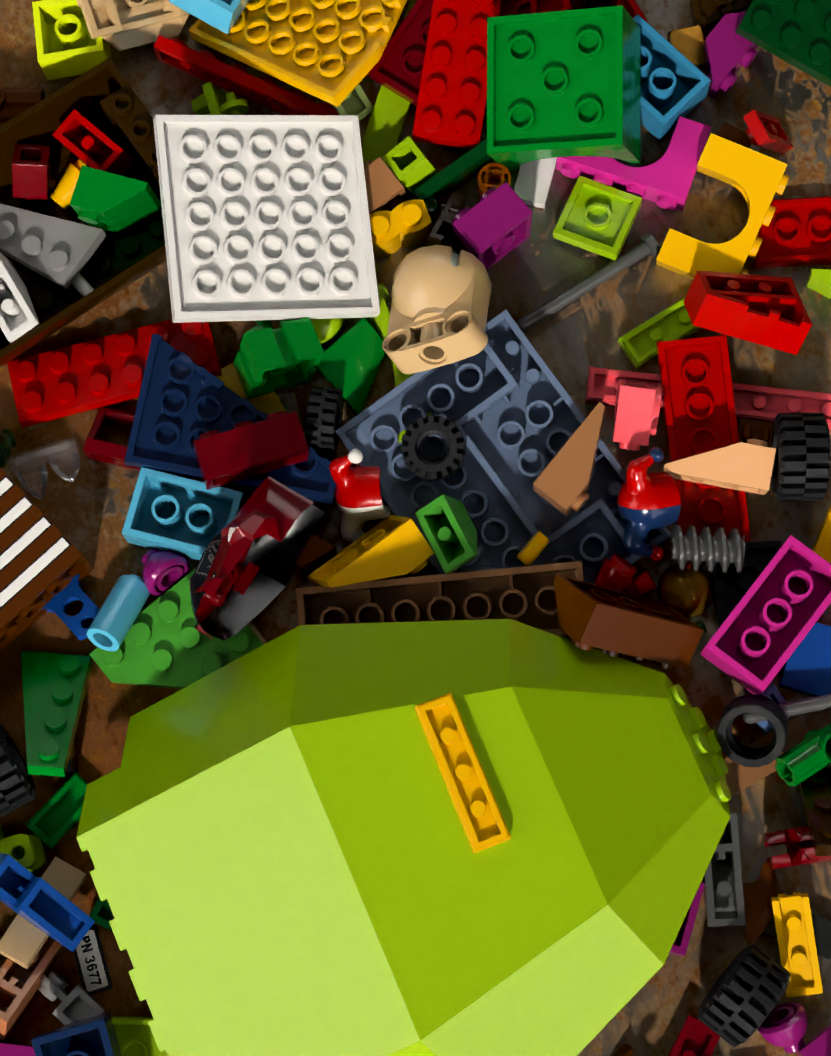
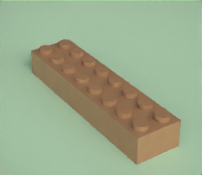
(503, 593)

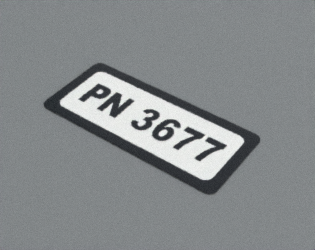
(92, 963)

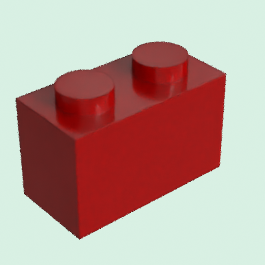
(92, 145)

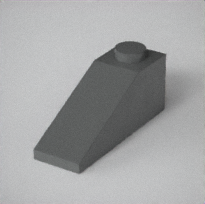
(724, 881)

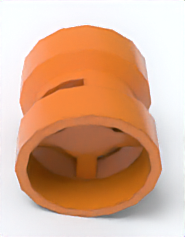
(490, 172)

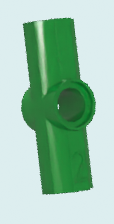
(806, 757)

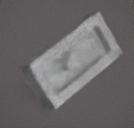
(31, 465)

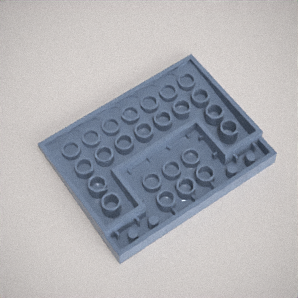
(512, 428)

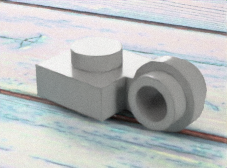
(75, 1006)

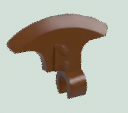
(758, 902)

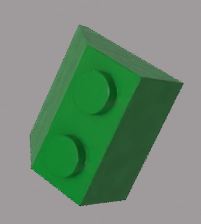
(112, 200)

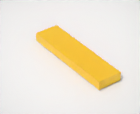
(462, 773)

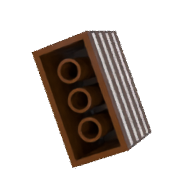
(33, 562)

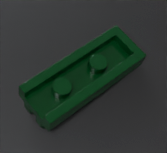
(452, 177)

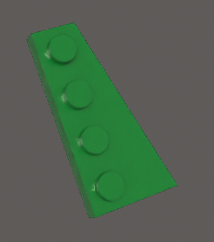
(52, 707)

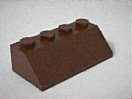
(624, 623)

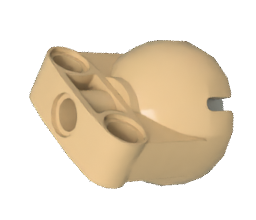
(437, 309)

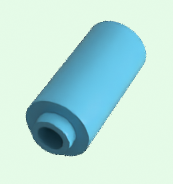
(118, 612)

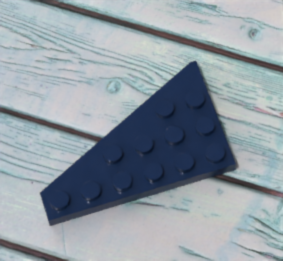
(185, 401)

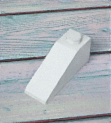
(16, 308)

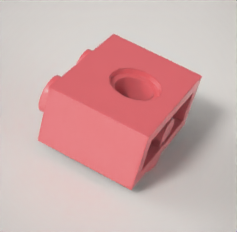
(635, 413)

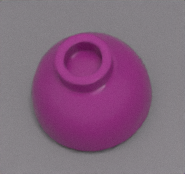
(163, 570)
(785, 1027)

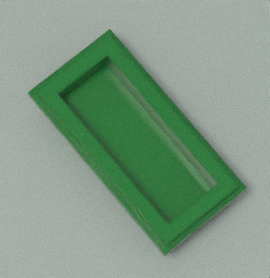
(60, 811)

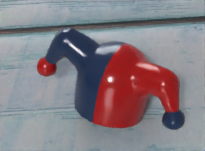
(647, 504)

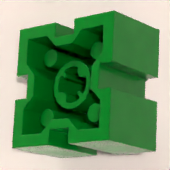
(277, 356)

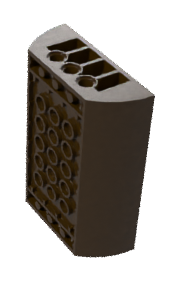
(122, 257)

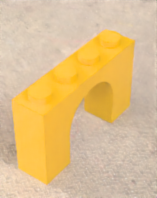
(758, 181)

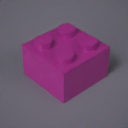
(492, 226)

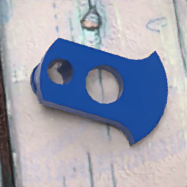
(82, 621)

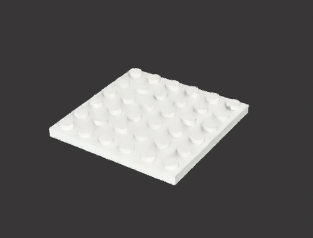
(265, 217)

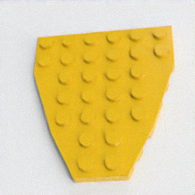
(308, 43)

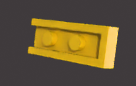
(797, 943)

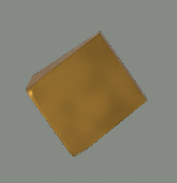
(689, 43)

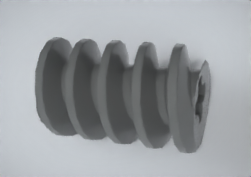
(707, 548)

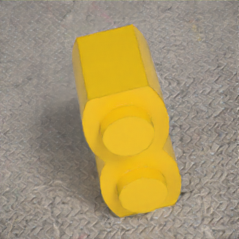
(402, 227)

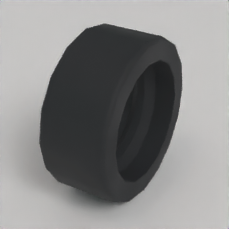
(752, 756)

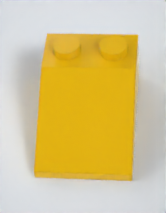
(382, 552)

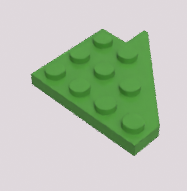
(167, 648)

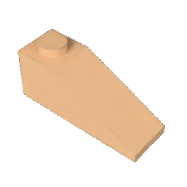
(734, 467)

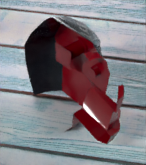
(251, 559)

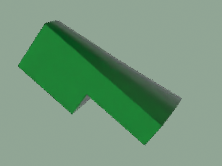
(353, 363)

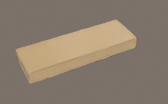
(24, 940)

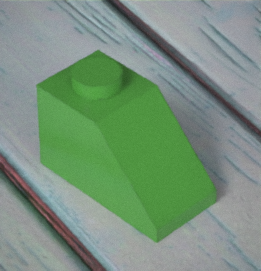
(449, 532)

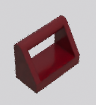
(105, 451)

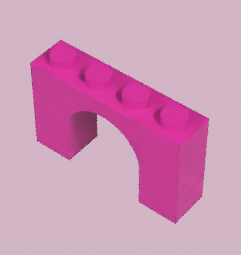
(662, 182)

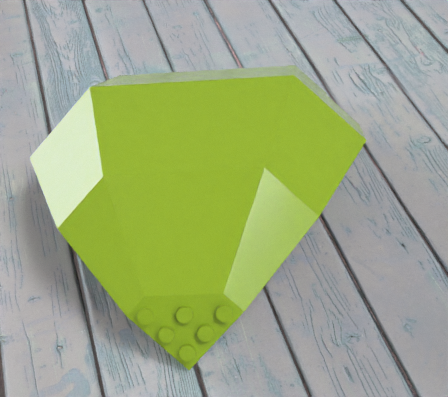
(309, 881)

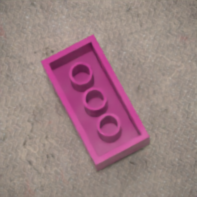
(772, 617)

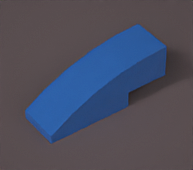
(41, 904)

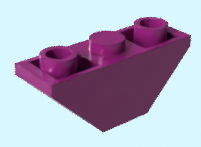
(726, 53)

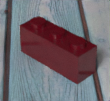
(250, 449)

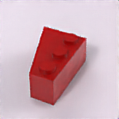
(749, 308)

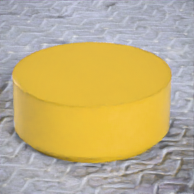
(533, 548)

